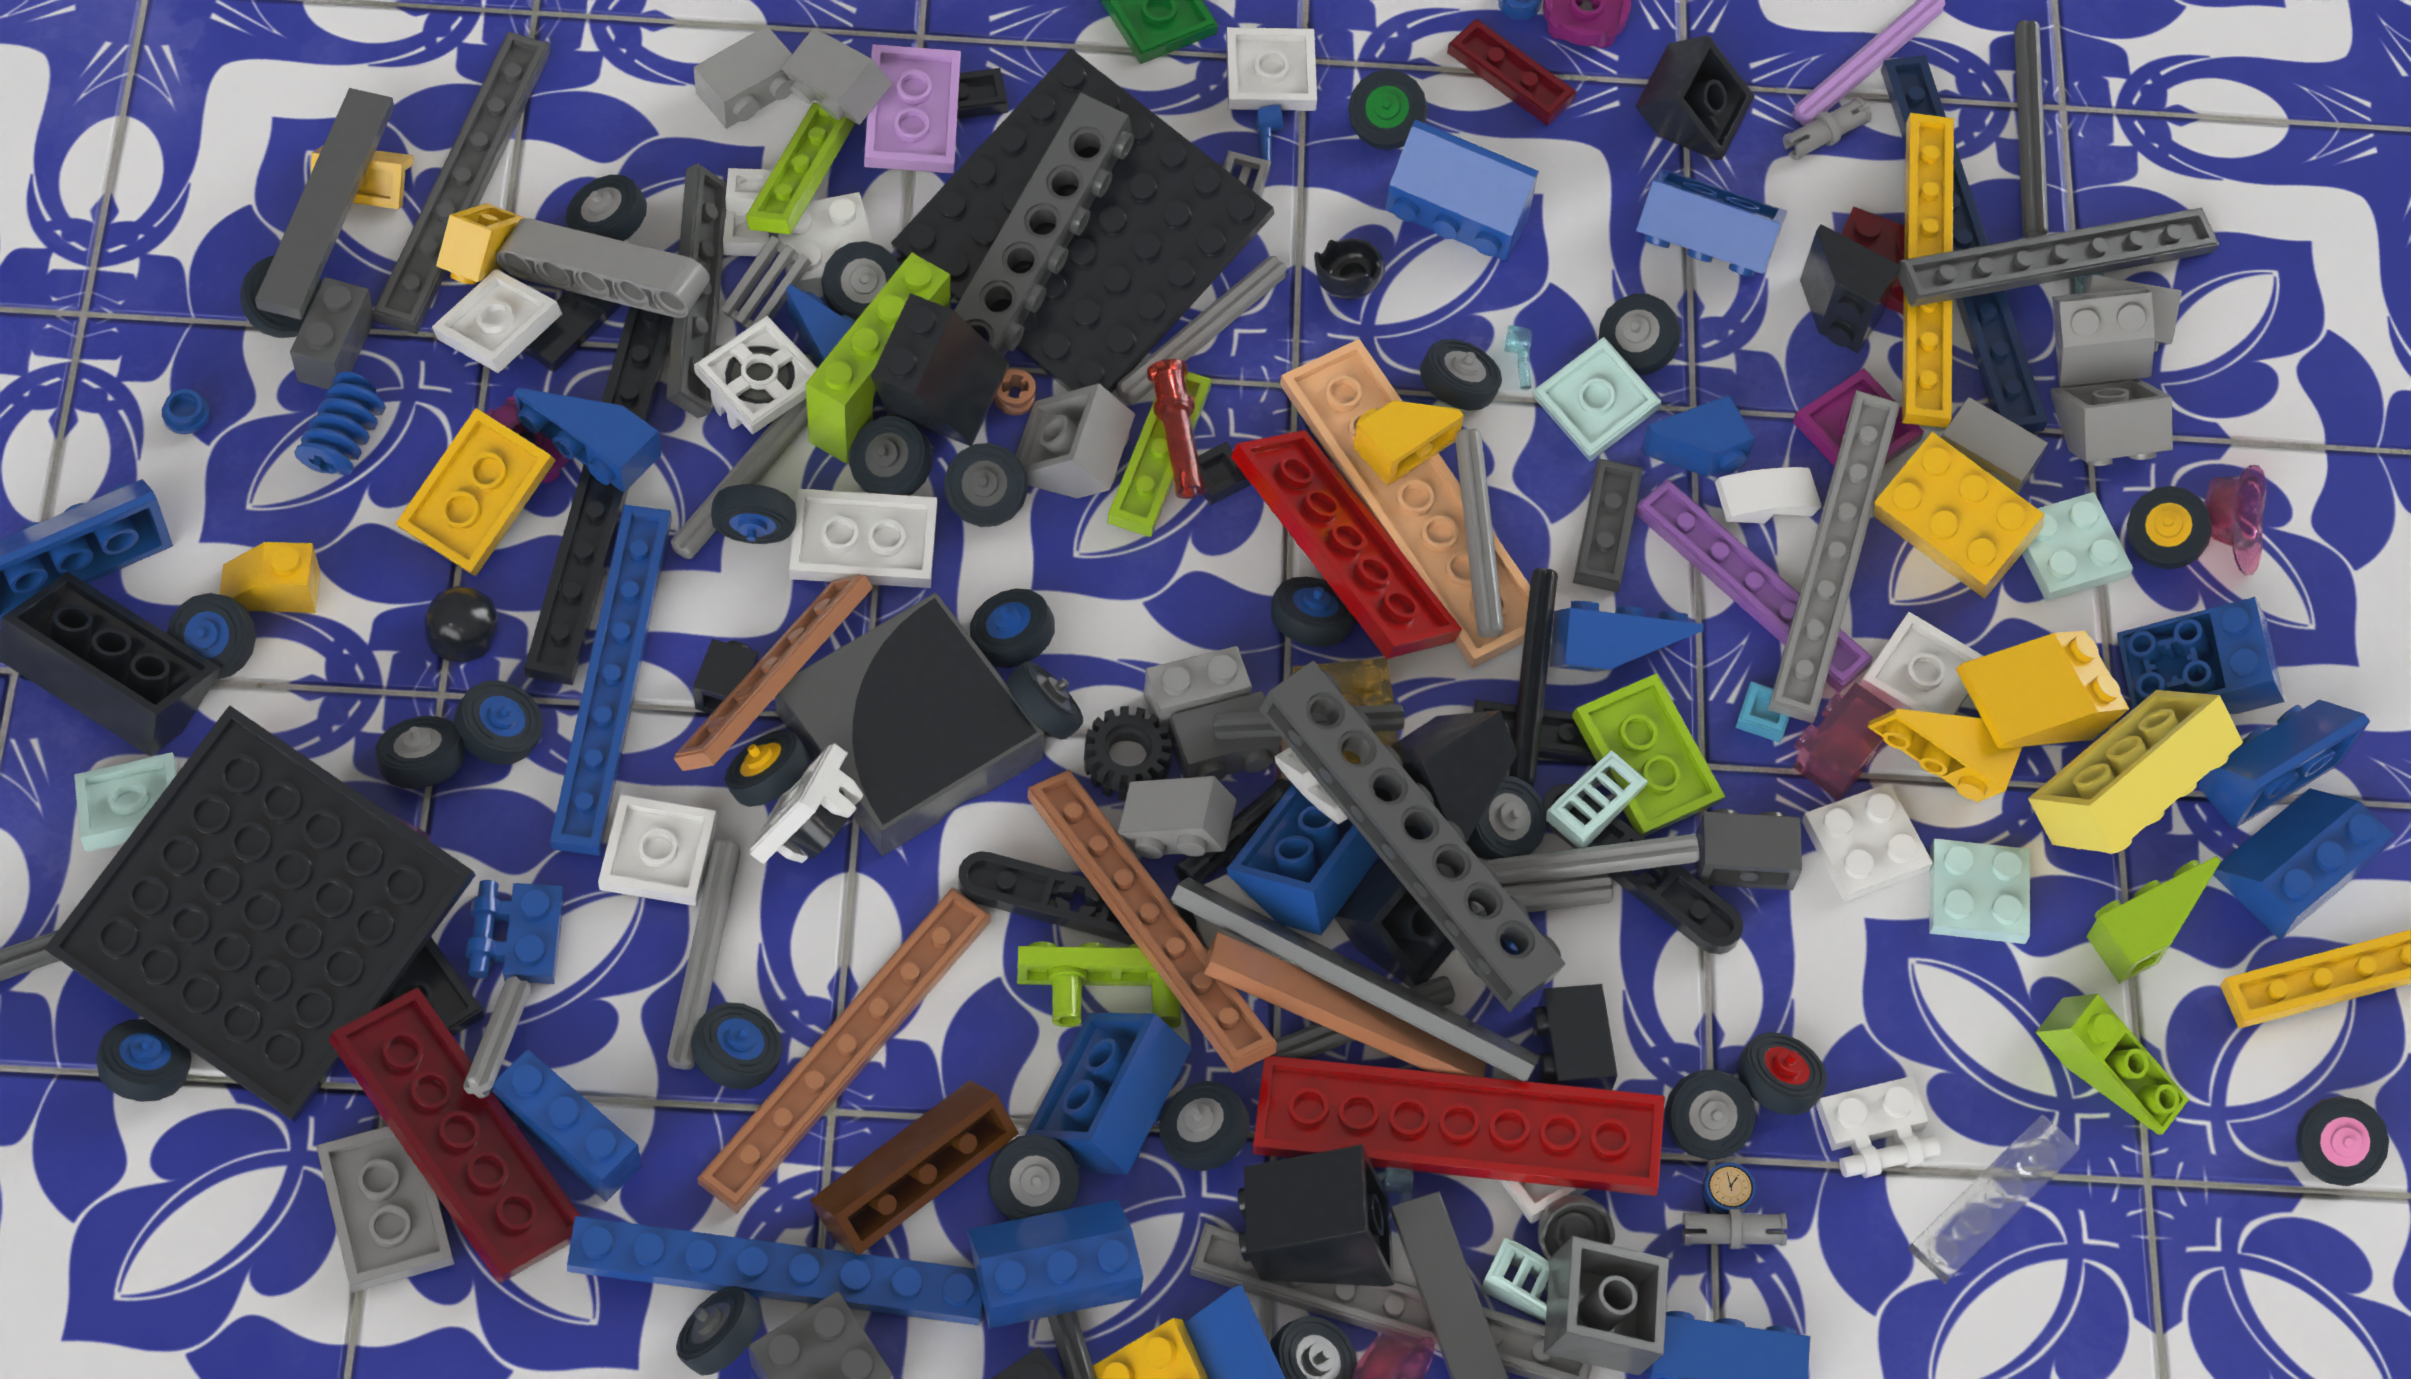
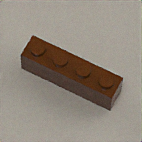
(914, 1167)

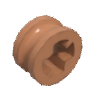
(1026, 399)

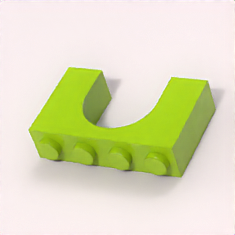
(842, 386)

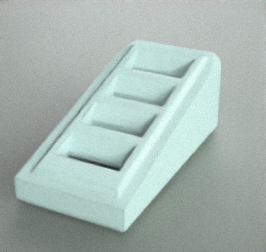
(1574, 830)
(1512, 1292)

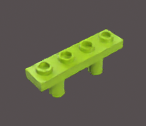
(1096, 966)

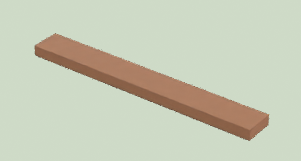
(1151, 920)
(843, 1051)

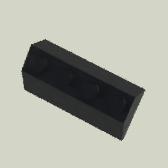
(106, 662)

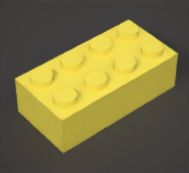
(2136, 771)

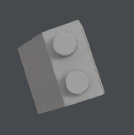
(2104, 336)
(2114, 420)
(1075, 441)

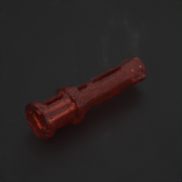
(1174, 409)

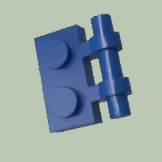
(532, 931)

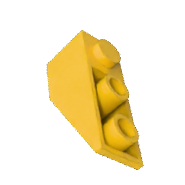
(1952, 748)

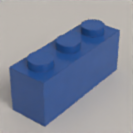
(567, 1125)
(1729, 1350)

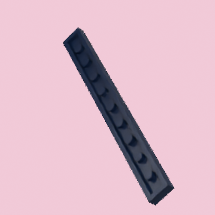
(1984, 316)

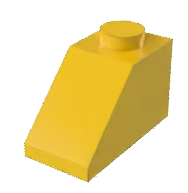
(474, 241)
(1404, 436)
(274, 578)

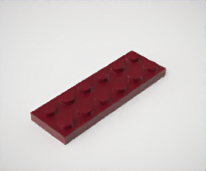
(455, 1139)

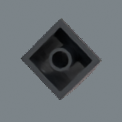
(938, 371)
(1459, 763)
(1317, 1220)

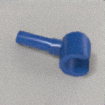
(1267, 121)

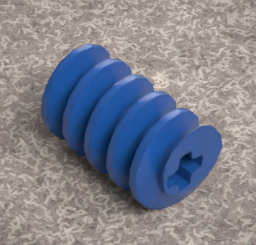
(341, 425)

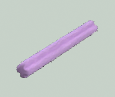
(1867, 59)

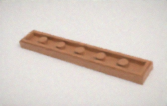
(772, 673)
(1333, 1007)

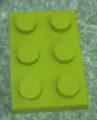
(1653, 739)

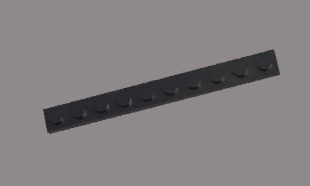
(596, 510)

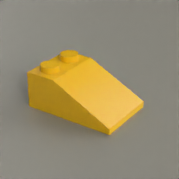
(2044, 691)

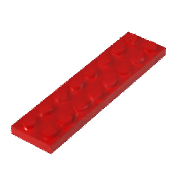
(1462, 1124)

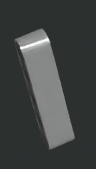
(603, 268)

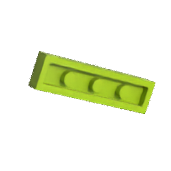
(798, 172)
(1150, 470)

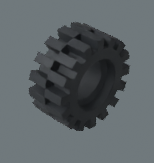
(1126, 728)

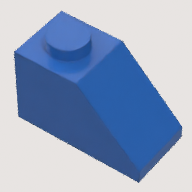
(1702, 439)

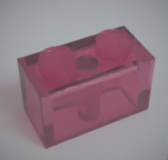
(1842, 744)

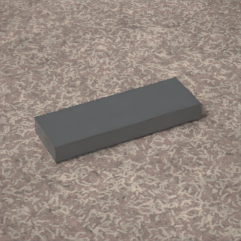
(1607, 525)

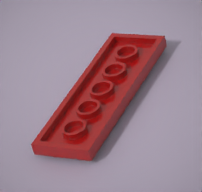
(1346, 544)

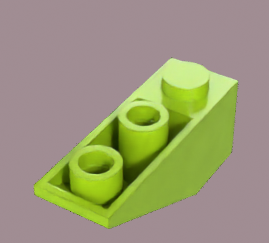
(2141, 930)
(2112, 1060)

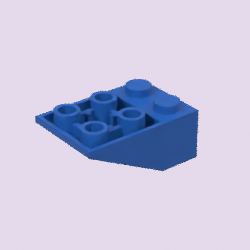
(2205, 652)

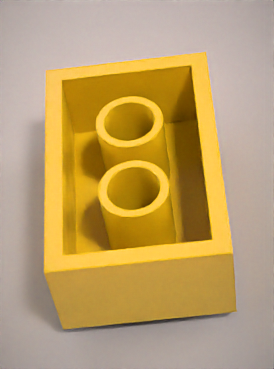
(1958, 515)

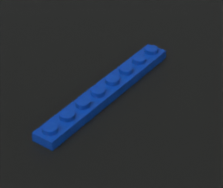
(611, 681)
(774, 1270)

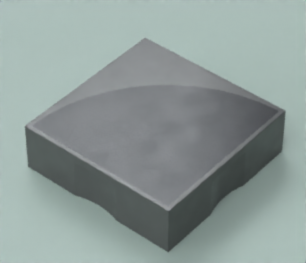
(918, 720)

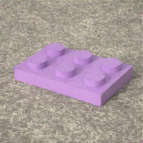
(918, 113)

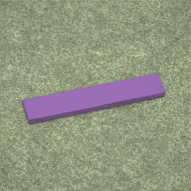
(1739, 573)

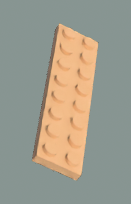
(1418, 510)

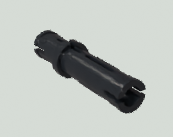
(1241, 830)

